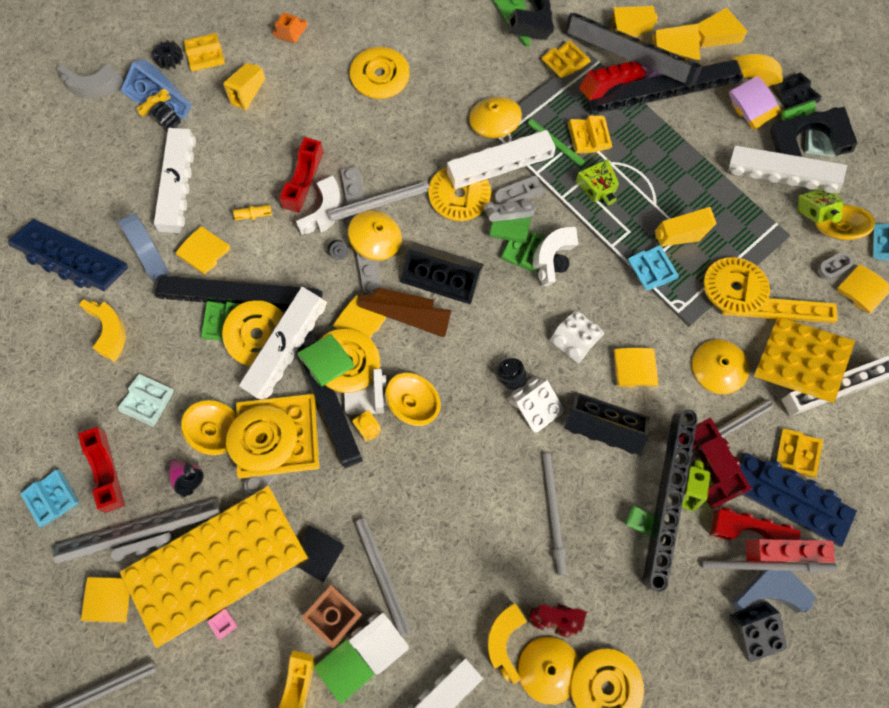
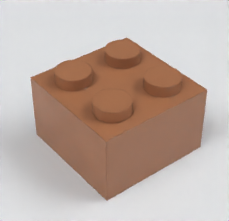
(332, 616)

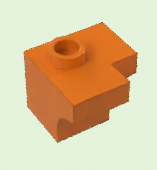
(289, 27)

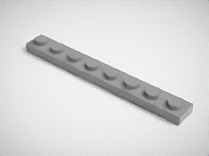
(354, 193)
(136, 530)

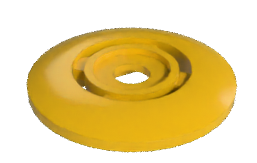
(379, 86)
(442, 195)
(754, 285)
(237, 333)
(358, 347)
(243, 445)
(625, 677)

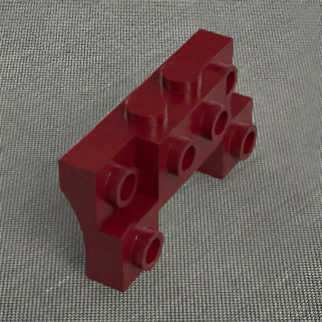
(719, 461)
(559, 617)

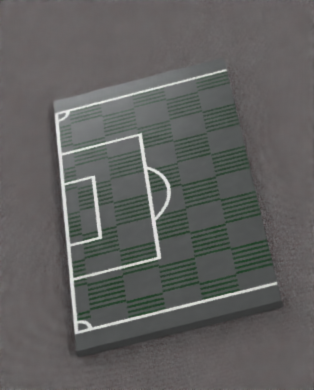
(657, 181)

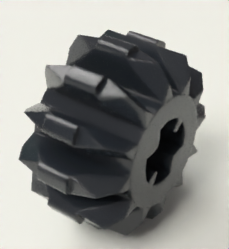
(167, 54)
(165, 116)

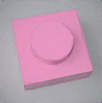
(222, 624)

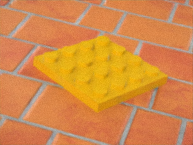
(805, 359)
(304, 415)

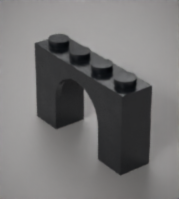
(533, 24)
(832, 123)

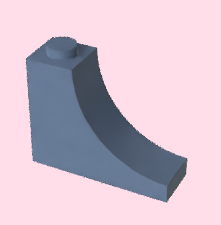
(144, 246)
(777, 586)

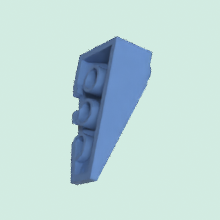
(147, 80)

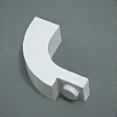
(331, 198)
(561, 239)

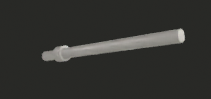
(559, 552)
(812, 566)

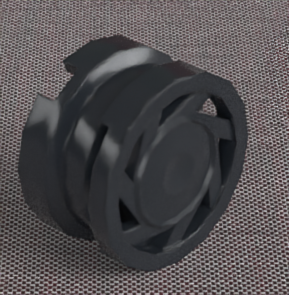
(512, 373)

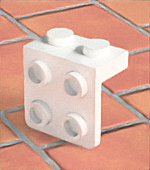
(576, 336)
(370, 398)
(537, 403)
(379, 643)

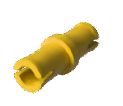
(151, 101)
(252, 212)

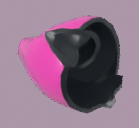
(182, 477)

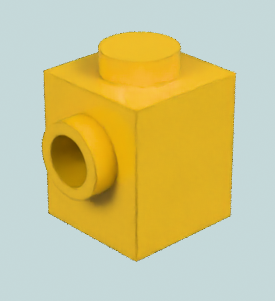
(367, 426)

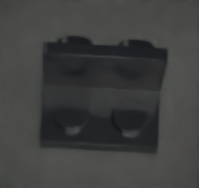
(760, 630)

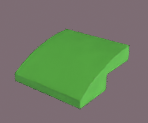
(511, 229)
(522, 253)
(214, 319)
(326, 360)
(343, 671)

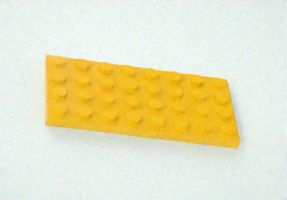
(212, 566)

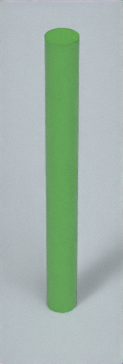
(558, 144)

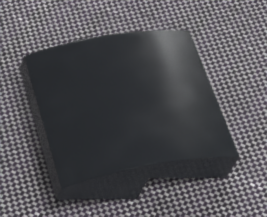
(795, 91)
(321, 553)

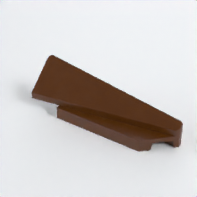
(407, 309)

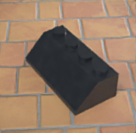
(441, 273)
(608, 423)

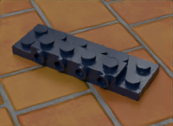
(67, 256)
(797, 499)

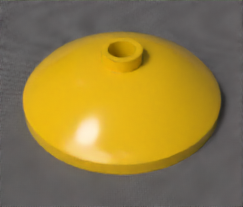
(495, 117)
(853, 225)
(371, 242)
(713, 374)
(412, 399)
(211, 418)
(534, 669)

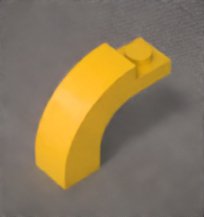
(762, 66)
(113, 332)
(497, 639)
(298, 680)

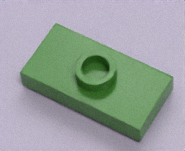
(799, 110)
(641, 521)

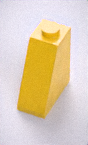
(634, 20)
(721, 30)
(679, 40)
(244, 85)
(685, 228)

